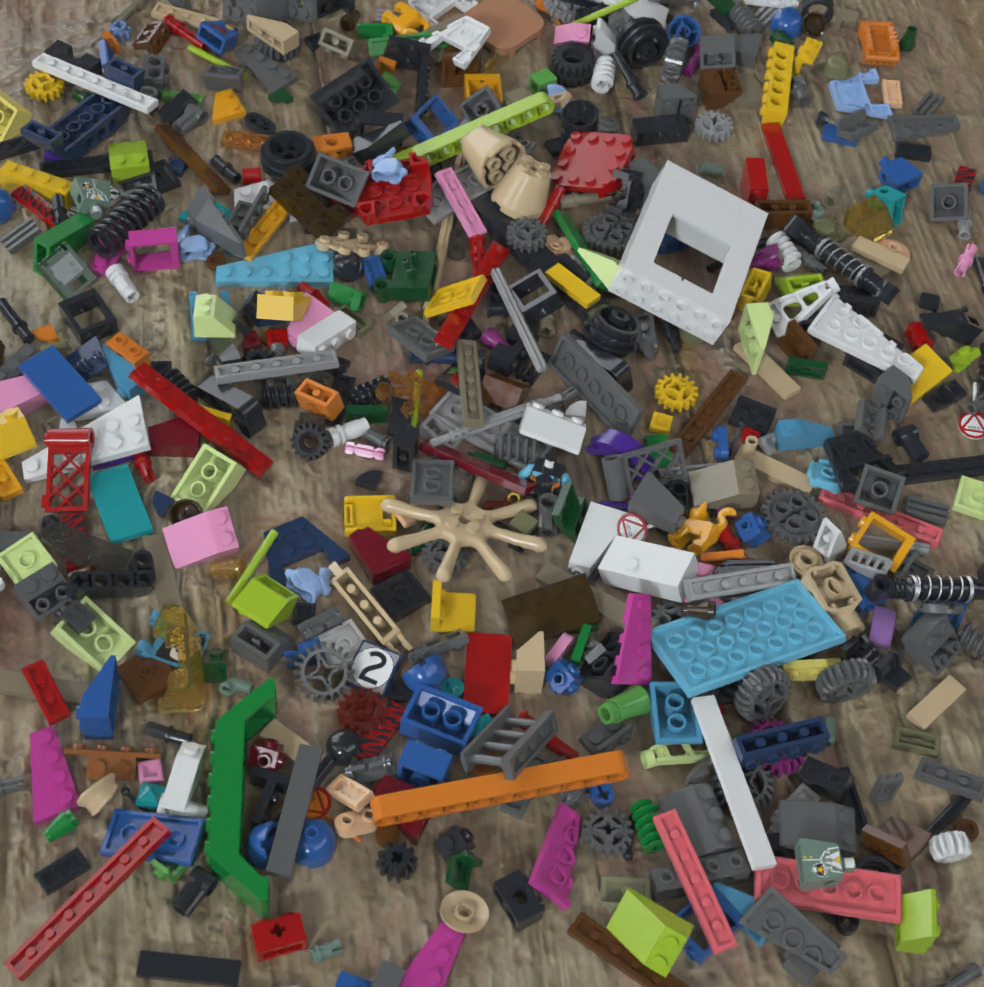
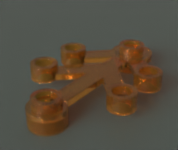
(385, 390)

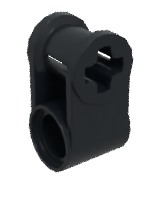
(495, 303)
(681, 487)

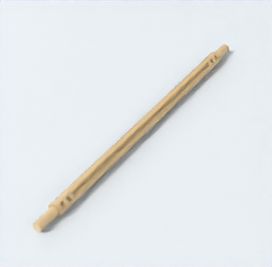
(444, 237)

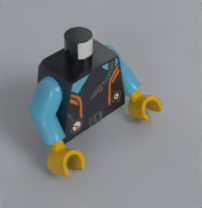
(547, 476)

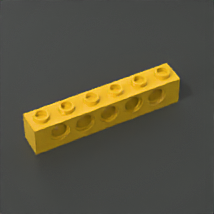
(777, 83)

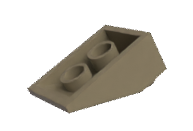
(725, 485)

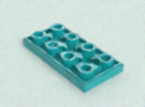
(119, 504)

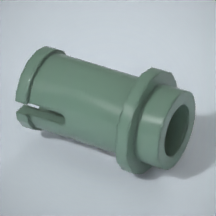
(710, 169)
(830, 723)
(325, 951)

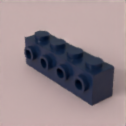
(781, 743)

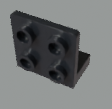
(860, 299)

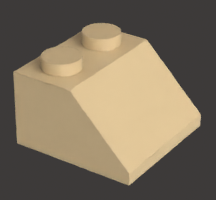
(529, 666)

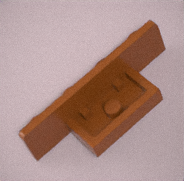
(105, 760)

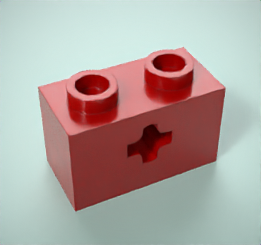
(269, 945)

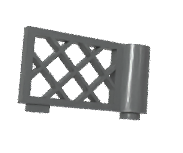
(618, 471)

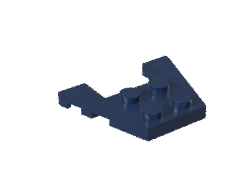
(297, 542)

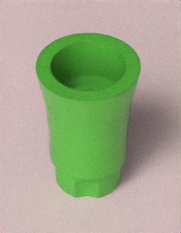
(625, 705)

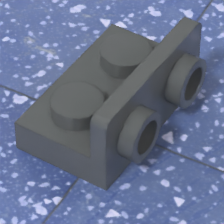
(605, 737)

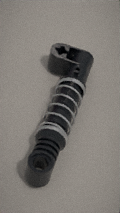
(824, 248)
(910, 588)

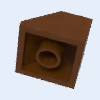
(503, 391)

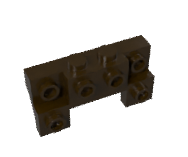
(305, 206)

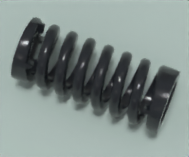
(143, 212)

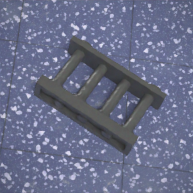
(517, 754)

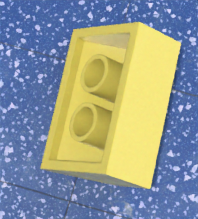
(12, 117)

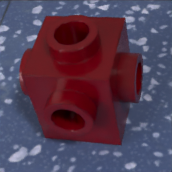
(266, 754)

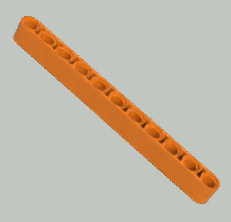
(495, 790)

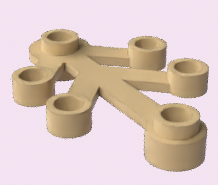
(327, 243)

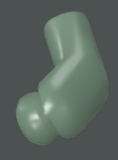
(817, 211)
(234, 685)

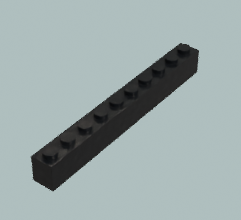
(496, 225)

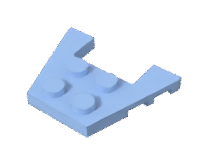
(852, 96)

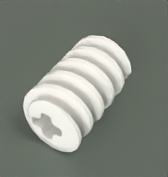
(603, 74)
(789, 253)

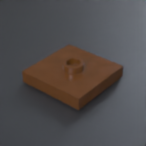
(145, 677)

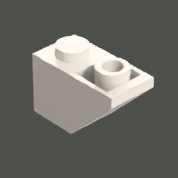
(604, 39)

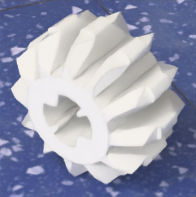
(950, 847)

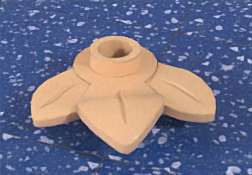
(559, 245)

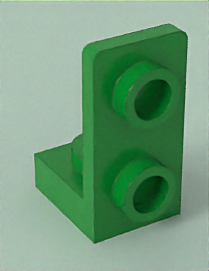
(374, 30)
(350, 296)

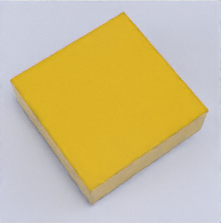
(661, 423)

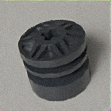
(578, 116)

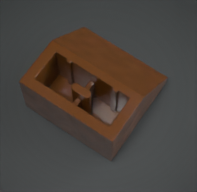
(718, 87)

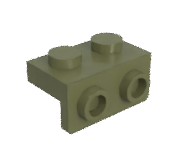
(614, 888)

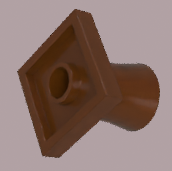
(451, 74)

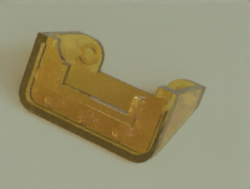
(186, 684)

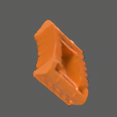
(878, 42)

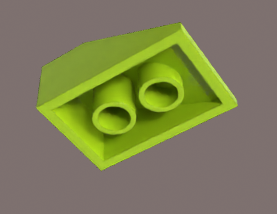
(128, 160)
(649, 931)

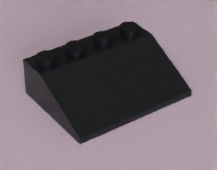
(349, 93)

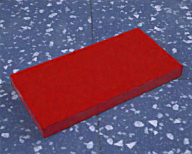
(487, 671)

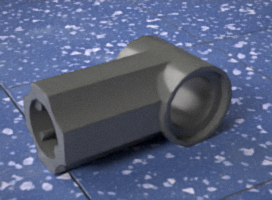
(192, 116)
(546, 526)

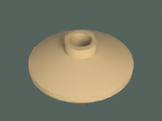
(465, 904)

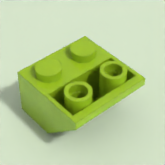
(793, 283)
(265, 601)
(918, 922)

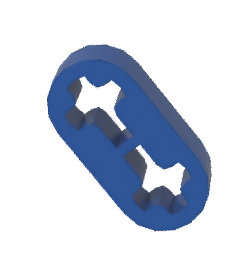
(605, 789)

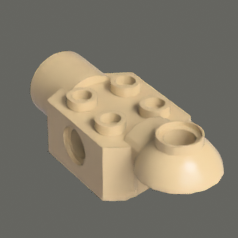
(830, 587)

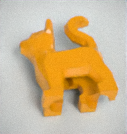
(407, 21)
(700, 529)

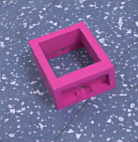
(153, 261)

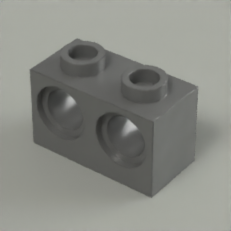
(155, 71)

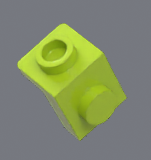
(963, 357)

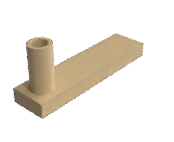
(773, 469)

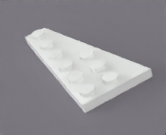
(859, 337)
(116, 433)

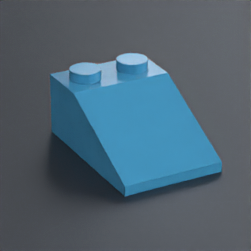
(672, 715)

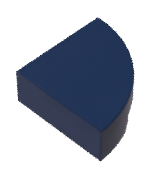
(178, 166)
(162, 503)

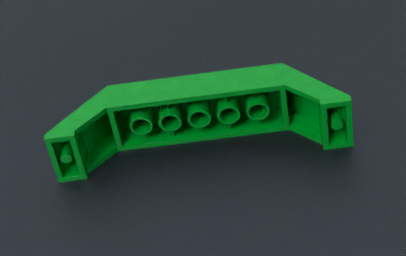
(227, 796)

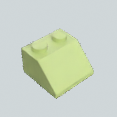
(213, 317)

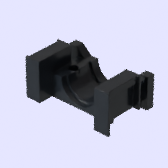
(633, 181)
(864, 648)

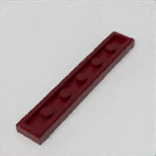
(479, 468)

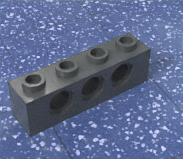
(725, 868)

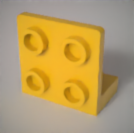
(452, 610)

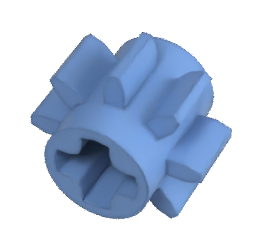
(120, 31)

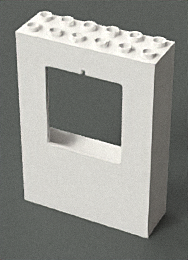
(705, 220)

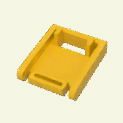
(367, 512)

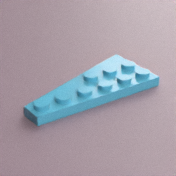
(280, 269)

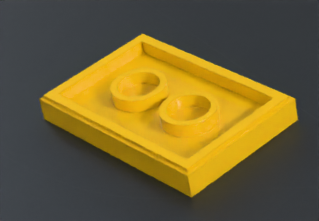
(455, 296)
(934, 372)

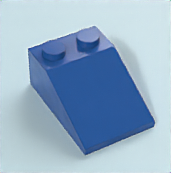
(100, 703)

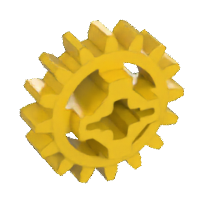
(43, 86)
(676, 392)

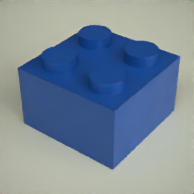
(424, 765)

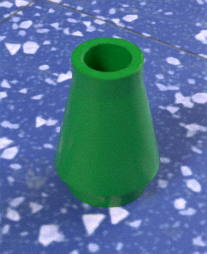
(61, 826)

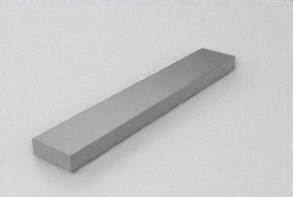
(276, 367)
(737, 582)

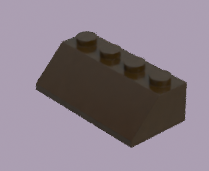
(551, 609)

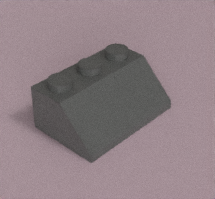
(701, 819)

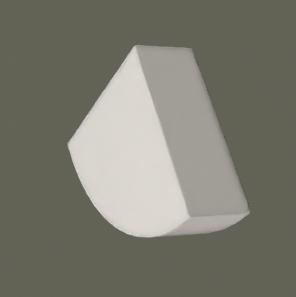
(577, 409)

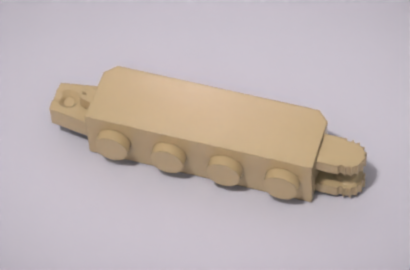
(368, 608)

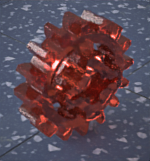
(362, 707)

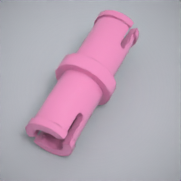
(965, 260)

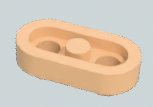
(358, 823)

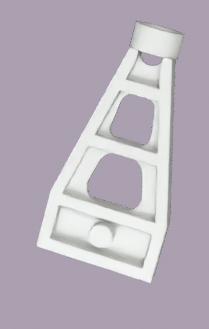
(781, 319)

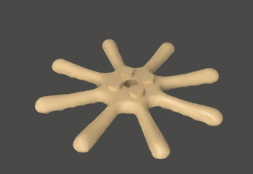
(464, 527)

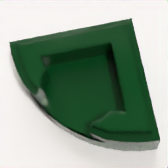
(280, 96)

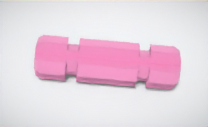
(364, 450)

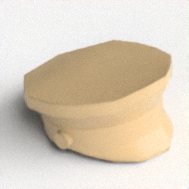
(99, 794)

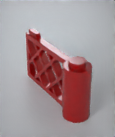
(73, 442)

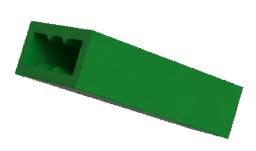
(71, 231)

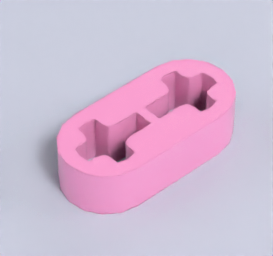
(560, 649)

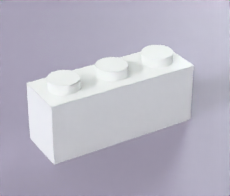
(327, 334)

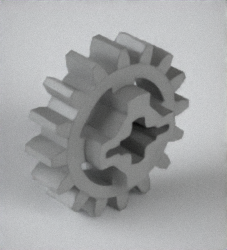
(561, 9)
(713, 126)

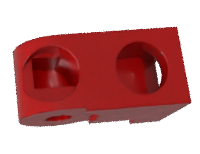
(917, 336)

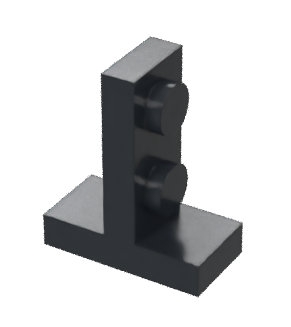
(327, 7)
(273, 785)

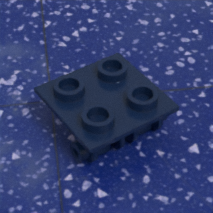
(88, 359)

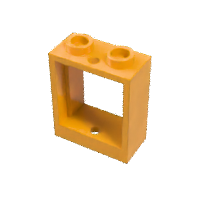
(473, 83)
(906, 539)

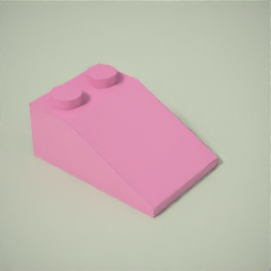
(201, 538)

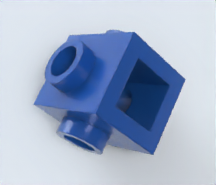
(752, 529)
(563, 677)

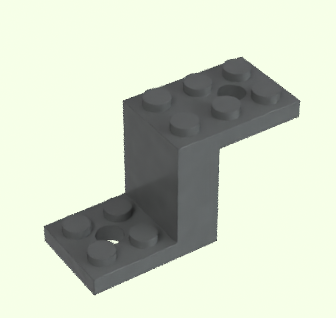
(271, 9)

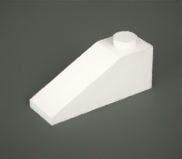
(829, 542)
(184, 776)

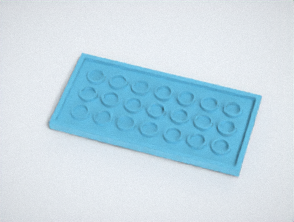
(745, 634)

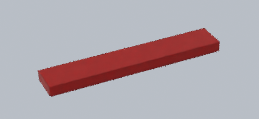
(782, 161)

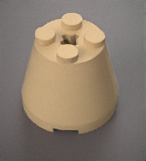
(490, 154)
(523, 189)

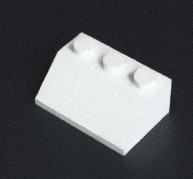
(553, 427)

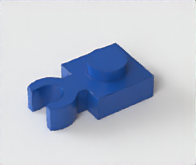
(294, 654)

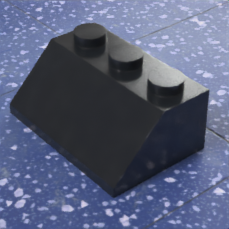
(599, 673)

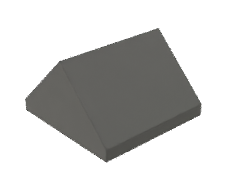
(224, 77)
(949, 202)

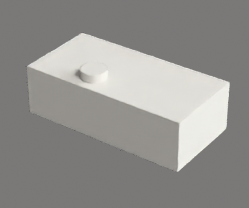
(648, 568)

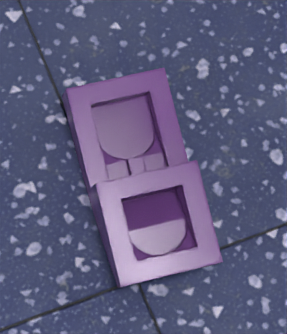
(882, 627)

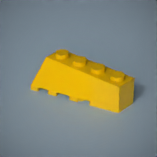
(46, 185)

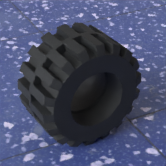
(572, 64)

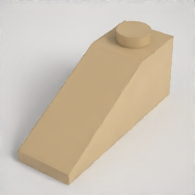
(274, 33)

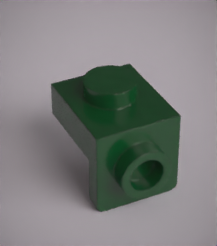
(215, 665)
(460, 869)

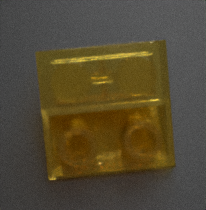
(869, 219)

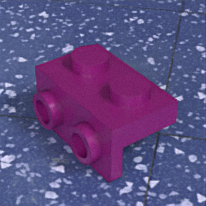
(767, 259)

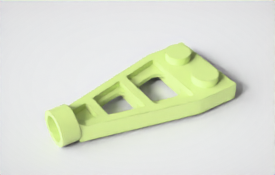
(664, 758)

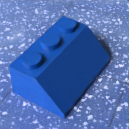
(440, 719)

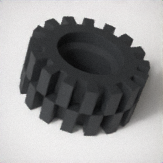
(298, 440)

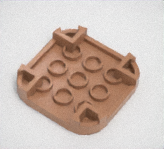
(510, 24)

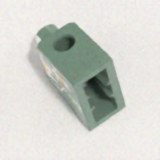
(91, 196)
(820, 864)

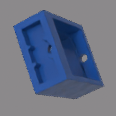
(438, 107)
(692, 950)

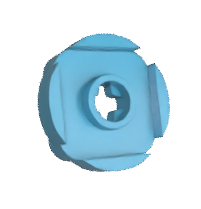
(822, 476)

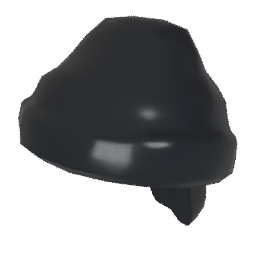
(347, 267)

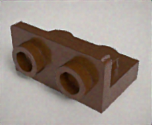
(152, 37)
(796, 342)

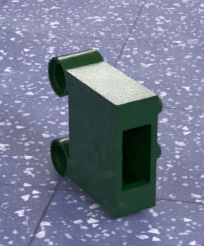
(412, 276)

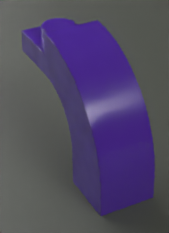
(619, 443)

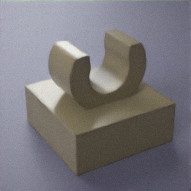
(396, 312)

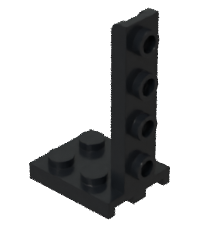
(412, 56)

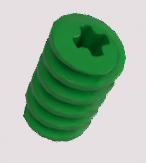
(643, 814)

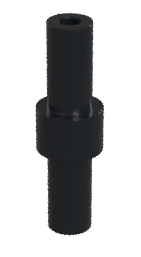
(671, 336)

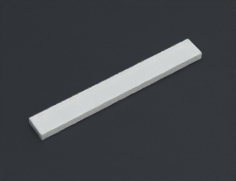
(95, 83)
(733, 783)

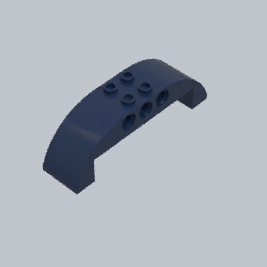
(90, 120)

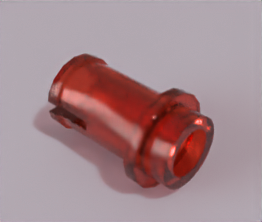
(495, 504)

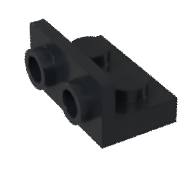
(755, 414)

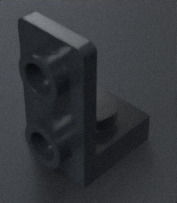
(75, 616)

